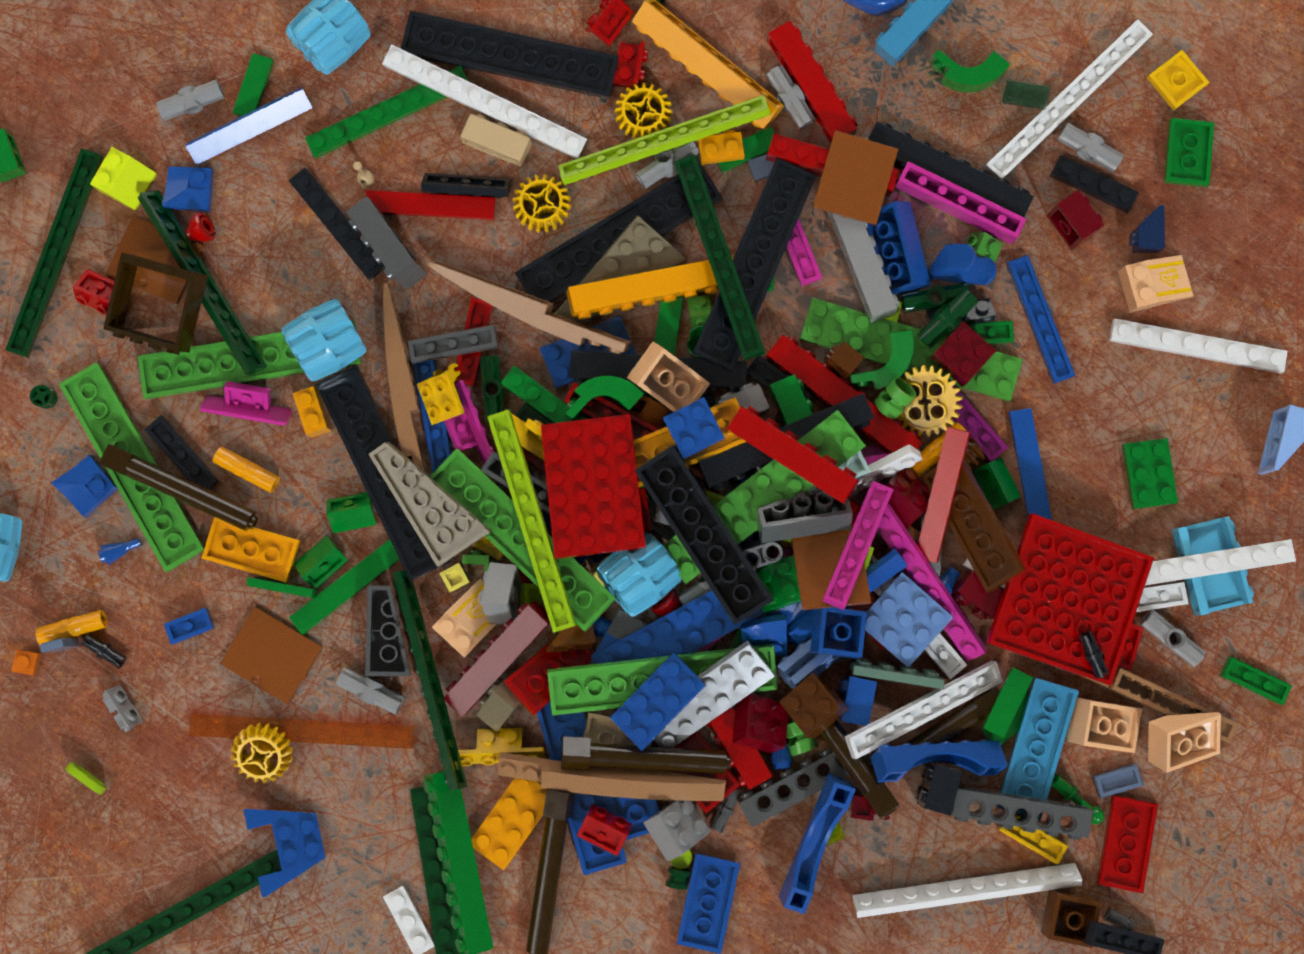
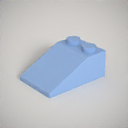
(1283, 438)

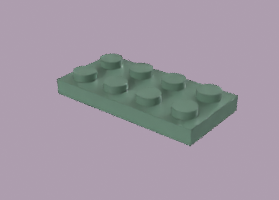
(886, 671)

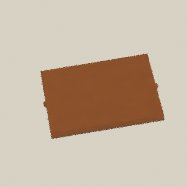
(855, 178)
(144, 241)
(815, 564)
(271, 655)

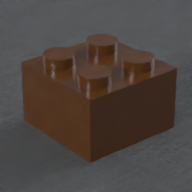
(814, 705)
(1069, 916)

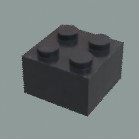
(938, 787)

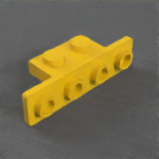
(530, 436)
(492, 743)

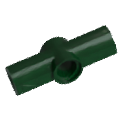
(921, 299)
(947, 318)
(491, 376)

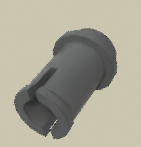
(1118, 919)

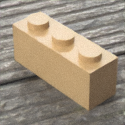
(496, 139)

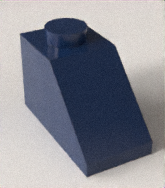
(1150, 233)

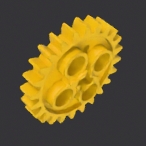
(947, 400)

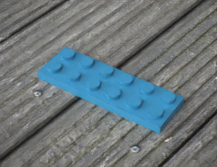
(1039, 740)

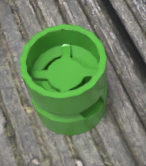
(898, 395)
(798, 742)

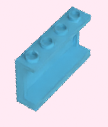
(1217, 590)

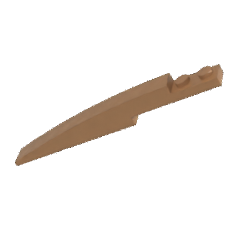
(529, 309)
(401, 382)
(1160, 699)
(612, 780)

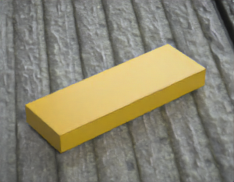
(1041, 843)

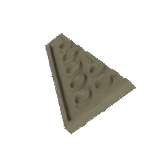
(634, 252)
(435, 515)

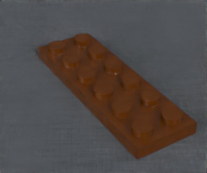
(980, 532)

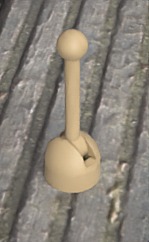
(364, 175)

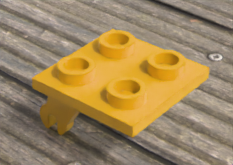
(441, 395)

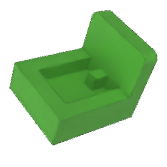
(984, 245)
(699, 309)
(477, 558)

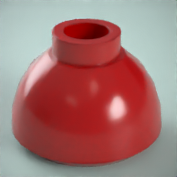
(201, 228)
(667, 604)

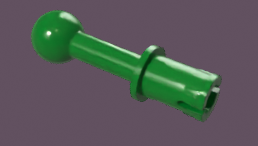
(1070, 793)

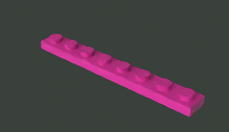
(926, 578)

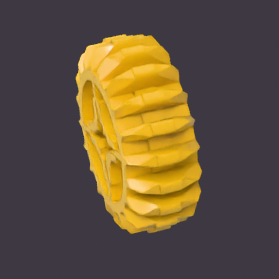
(627, 104)
(547, 186)
(263, 745)

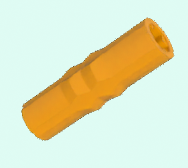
(931, 453)
(246, 469)
(72, 627)

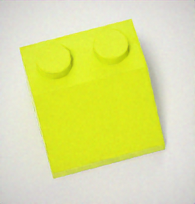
(123, 178)

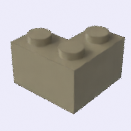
(499, 705)

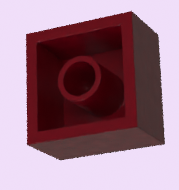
(1075, 219)
(963, 354)
(909, 496)
(972, 594)
(760, 723)

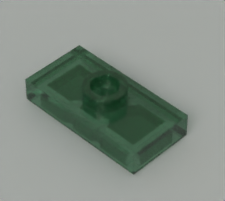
(1026, 95)

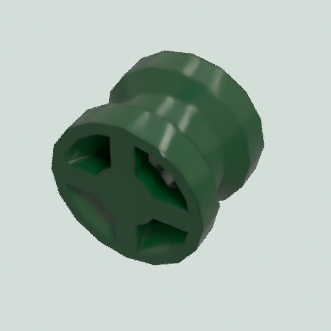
(38, 396)
(677, 878)

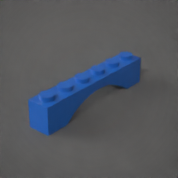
(979, 757)
(803, 871)

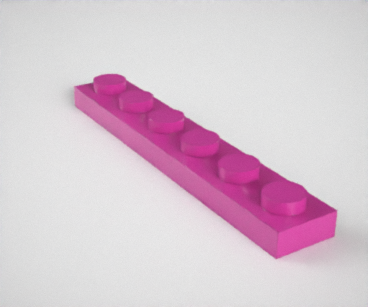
(857, 545)

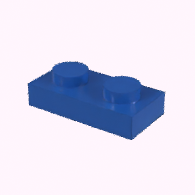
(189, 626)

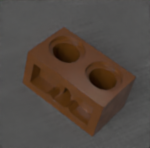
(843, 360)

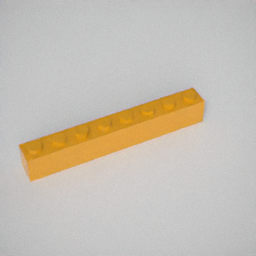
(702, 59)
(641, 289)

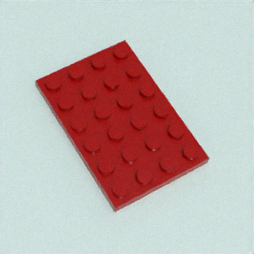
(592, 486)

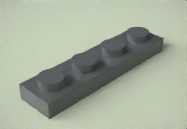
(453, 344)

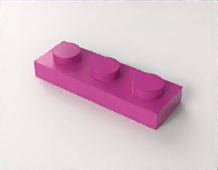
(802, 257)

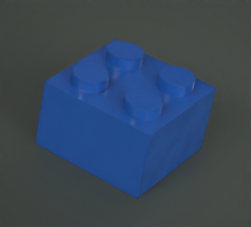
(694, 428)
(838, 632)
(858, 697)

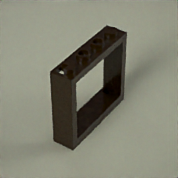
(121, 295)

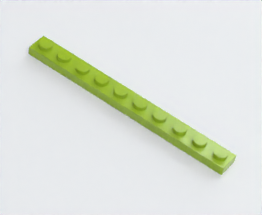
(664, 140)
(531, 521)

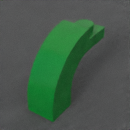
(969, 78)
(902, 353)
(611, 386)

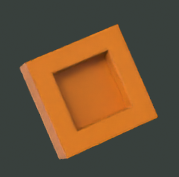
(25, 662)

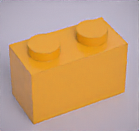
(312, 412)

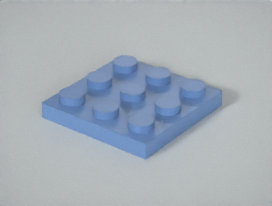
(905, 619)

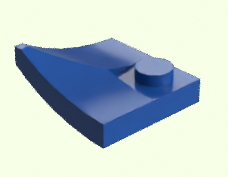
(189, 189)
(86, 485)
(767, 631)

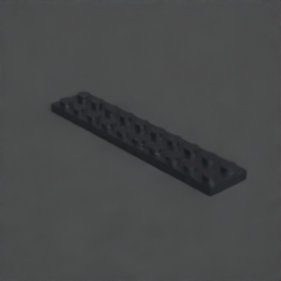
(510, 54)
(757, 257)
(571, 261)
(361, 434)

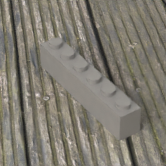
(865, 267)

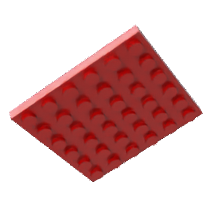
(1068, 589)

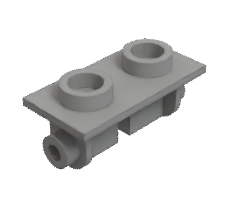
(117, 700)

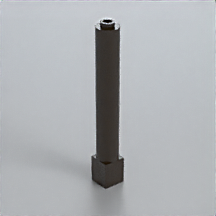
(178, 488)
(958, 721)
(580, 753)
(860, 771)
(556, 813)

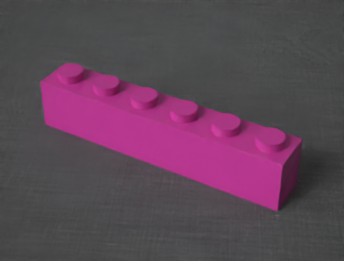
(960, 203)

